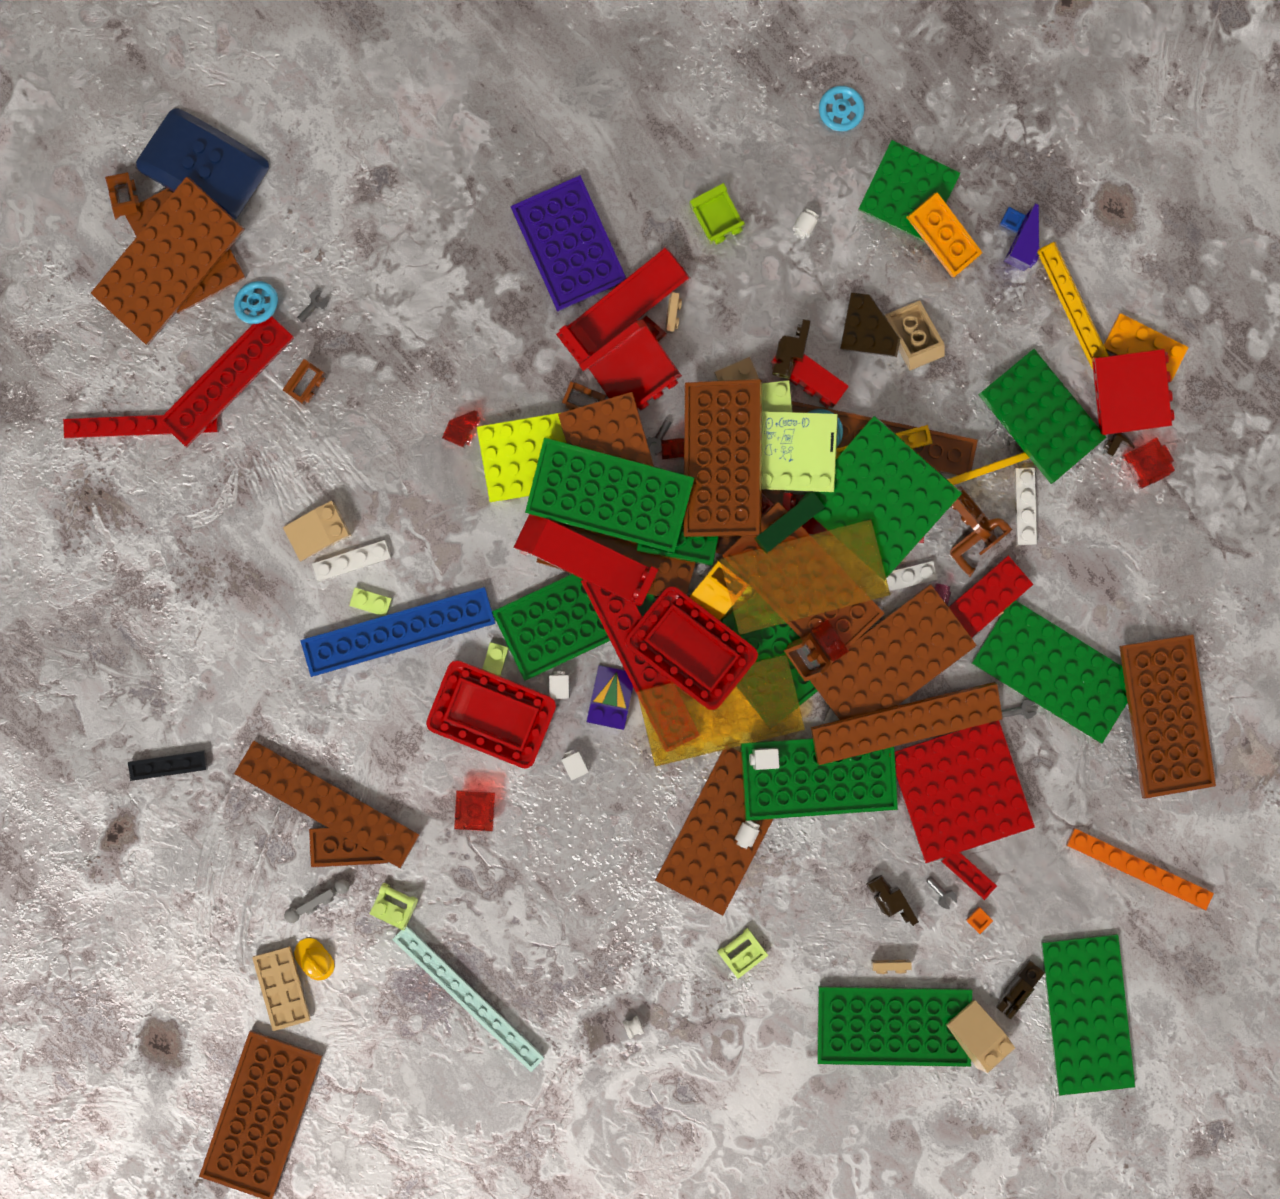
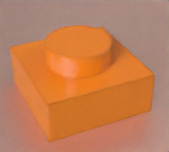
(979, 920)

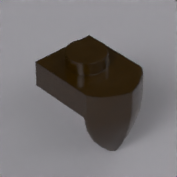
(1112, 445)

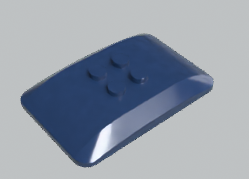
(209, 157)

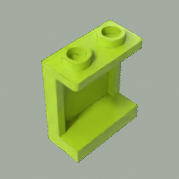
(717, 214)

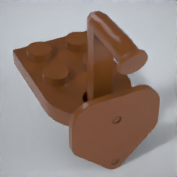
(982, 528)

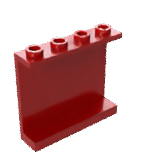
(633, 364)
(1133, 391)

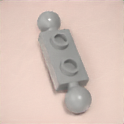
(292, 914)

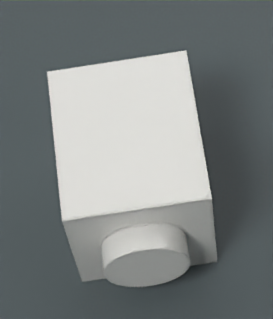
(559, 685)
(764, 758)
(574, 764)

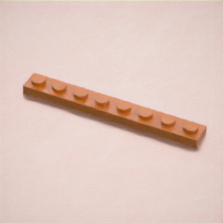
(1139, 869)

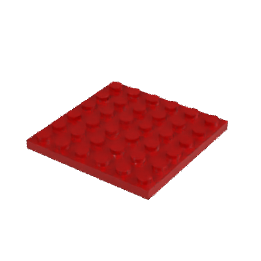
(962, 791)

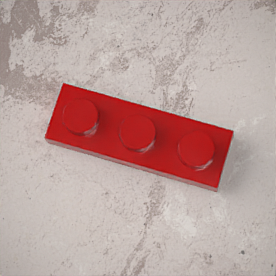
(969, 874)

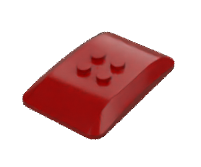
(691, 648)
(491, 714)

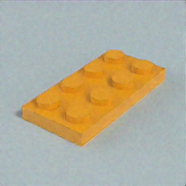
(944, 234)
(1132, 337)

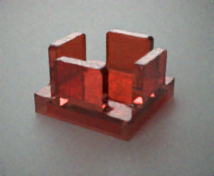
(1149, 463)
(474, 810)

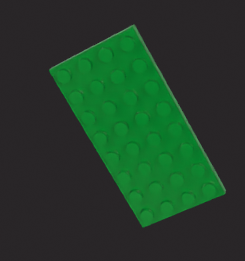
(609, 495)
(553, 625)
(1054, 670)
(810, 789)
(1088, 1014)
(889, 1026)

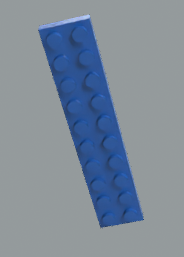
(397, 632)

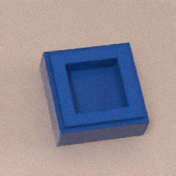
(1012, 219)

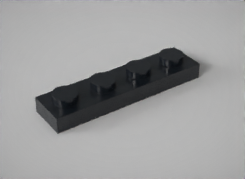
(167, 765)

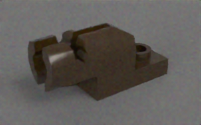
(791, 349)
(890, 900)
(1020, 989)

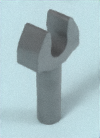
(313, 305)
(659, 436)
(1020, 710)
(942, 894)

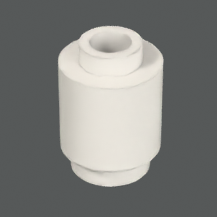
(805, 224)
(747, 834)

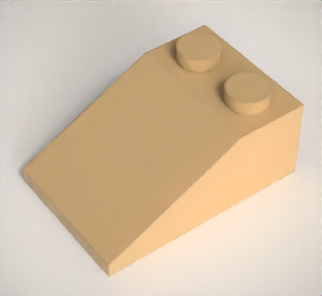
(919, 338)
(317, 531)
(980, 1037)

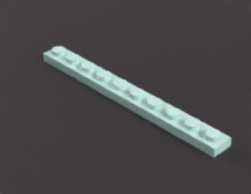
(468, 998)

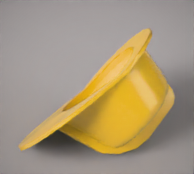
(314, 959)

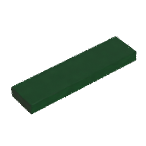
(789, 522)

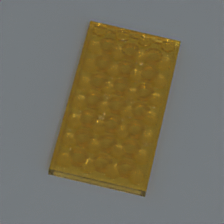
(805, 577)
(756, 710)

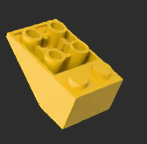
(713, 592)

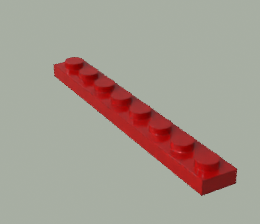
(120, 427)

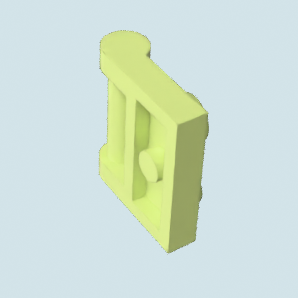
(390, 912)
(747, 957)

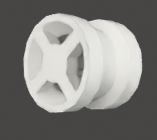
(633, 1027)

